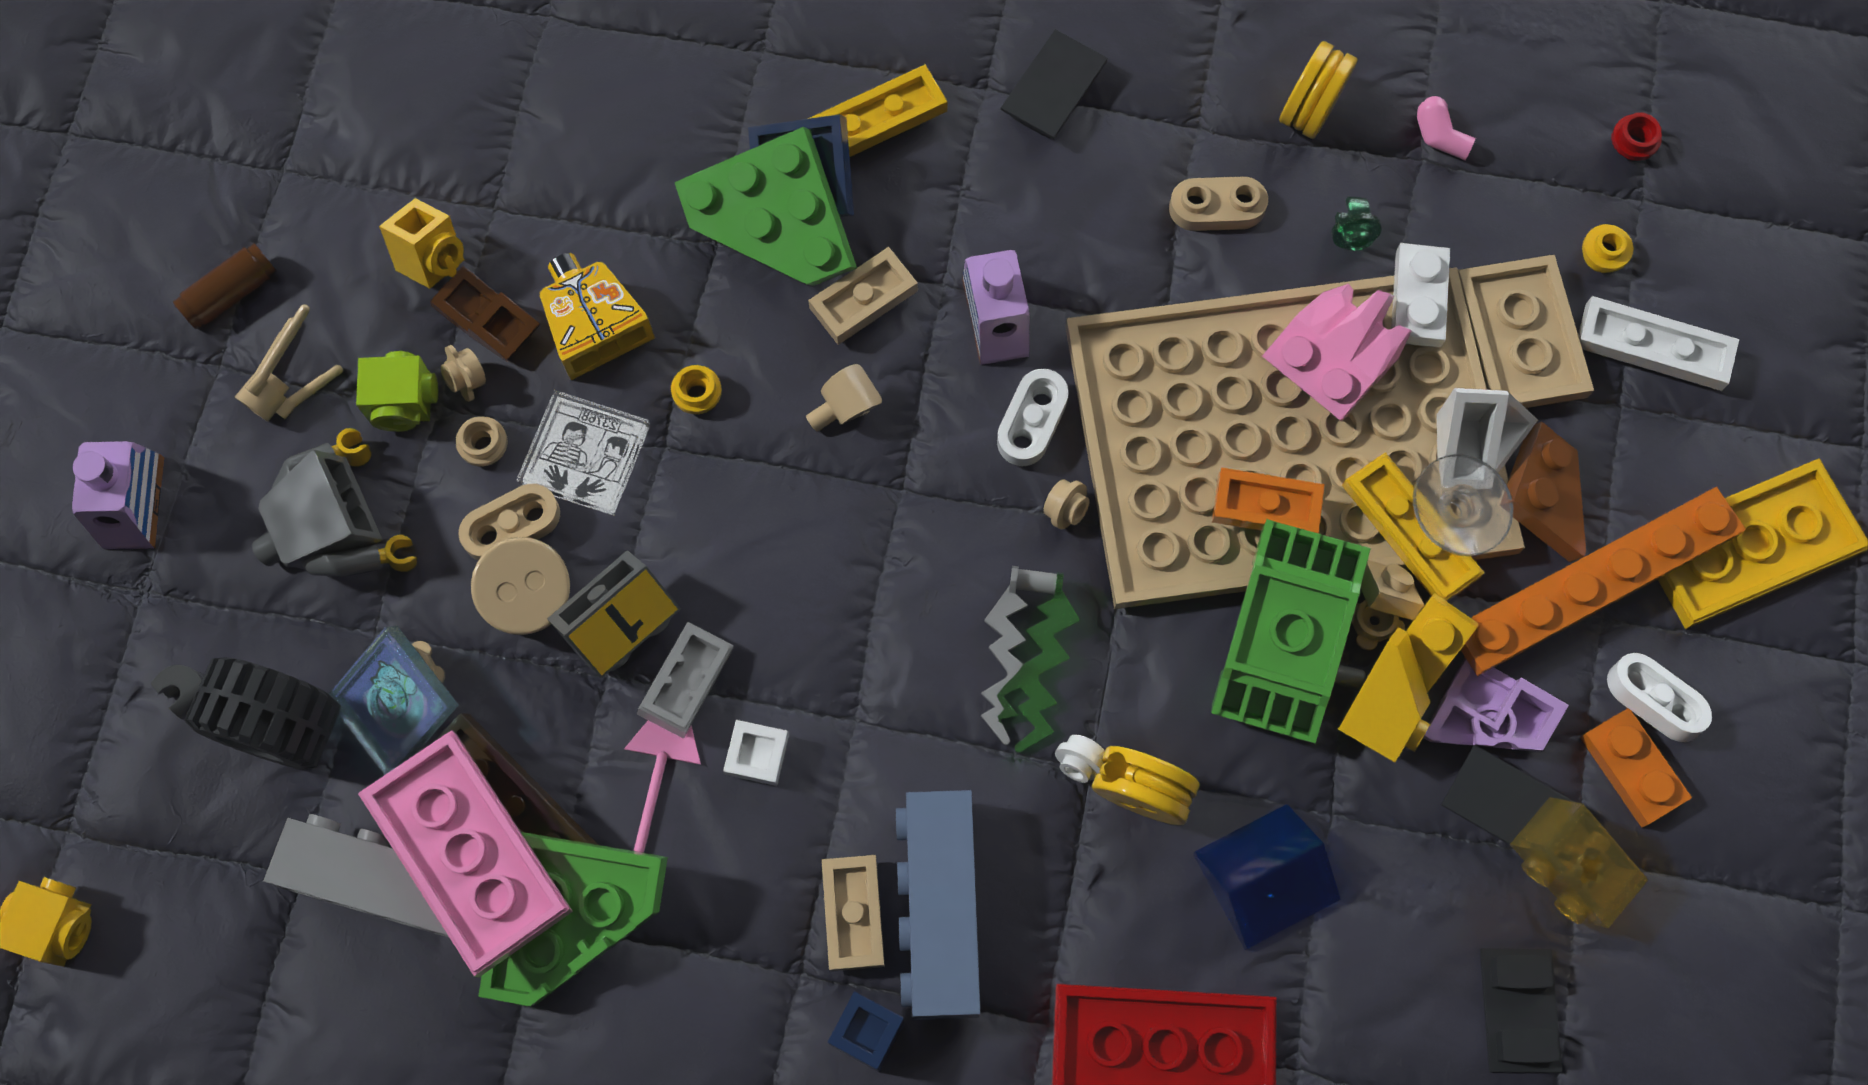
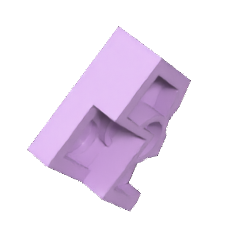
(1494, 712)

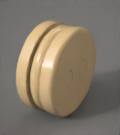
(519, 585)

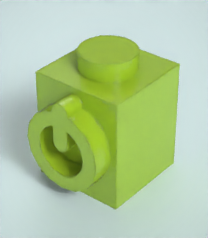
(395, 390)

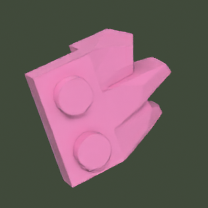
(1338, 348)

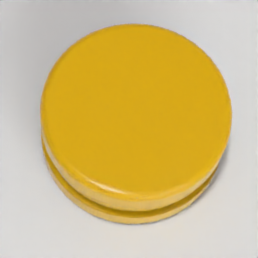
(1318, 89)
(1146, 785)

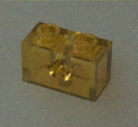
(1578, 863)

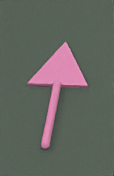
(665, 745)

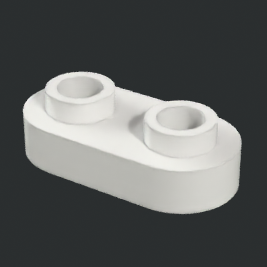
(1030, 419)
(1659, 697)

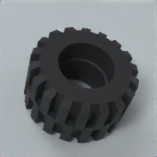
(263, 713)

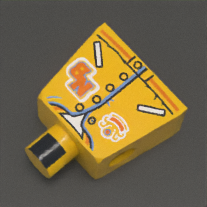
(591, 315)

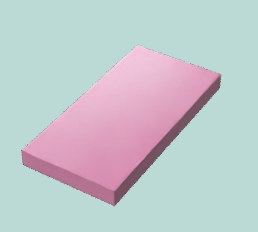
(465, 853)

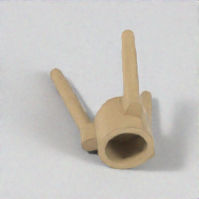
(266, 392)

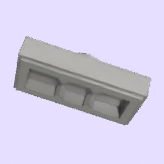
(685, 680)

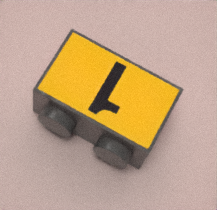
(614, 614)

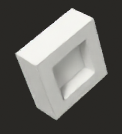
(756, 752)

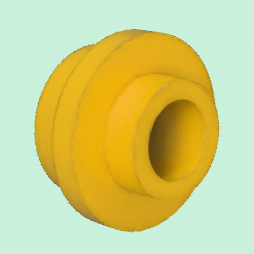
(1600, 258)
(696, 376)

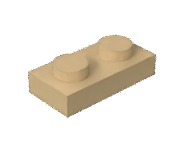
(863, 295)
(852, 913)

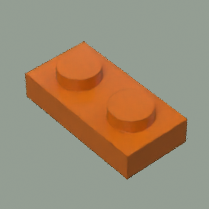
(1251, 498)
(1635, 767)

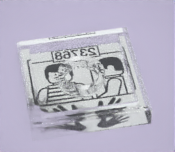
(584, 452)

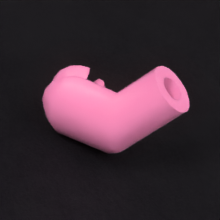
(1438, 130)

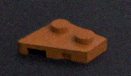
(1548, 491)

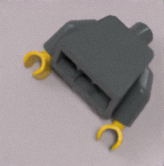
(321, 517)

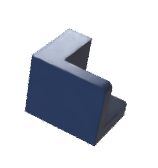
(866, 1031)

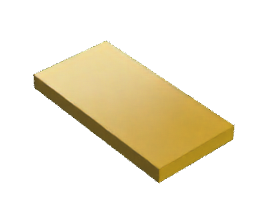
(1792, 531)

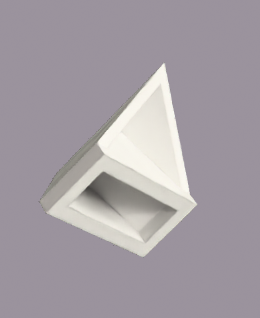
(1482, 425)

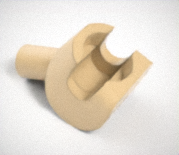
(846, 396)

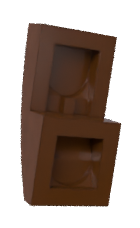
(484, 314)

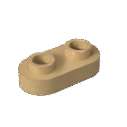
(1220, 205)
(509, 518)

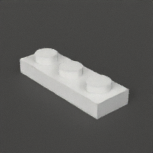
(1657, 343)

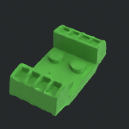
(1291, 631)

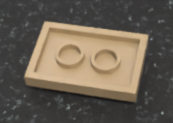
(1526, 331)

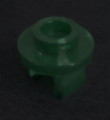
(1357, 227)

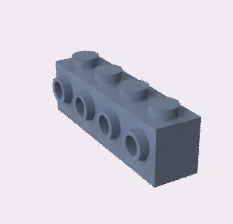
(941, 905)

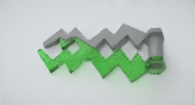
(1025, 676)

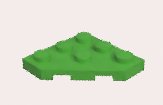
(772, 208)
(609, 898)

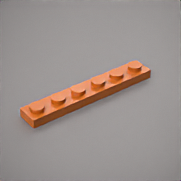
(1600, 579)

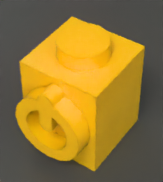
(422, 243)
(44, 922)

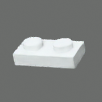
(1421, 293)

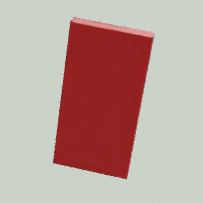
(1162, 1037)

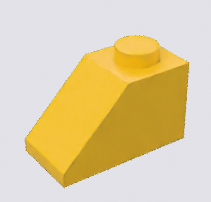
(1390, 702)

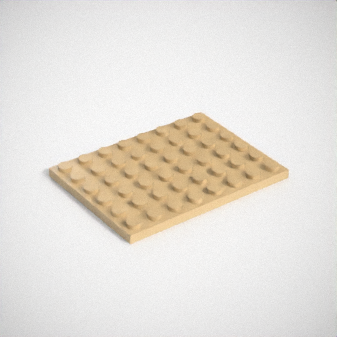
(1188, 392)

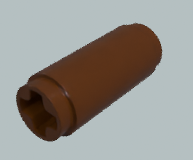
(224, 286)

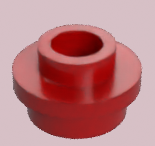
(1639, 125)

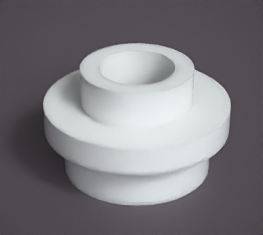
(1080, 758)

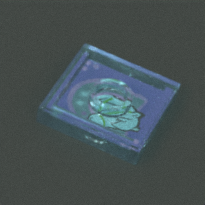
(392, 700)

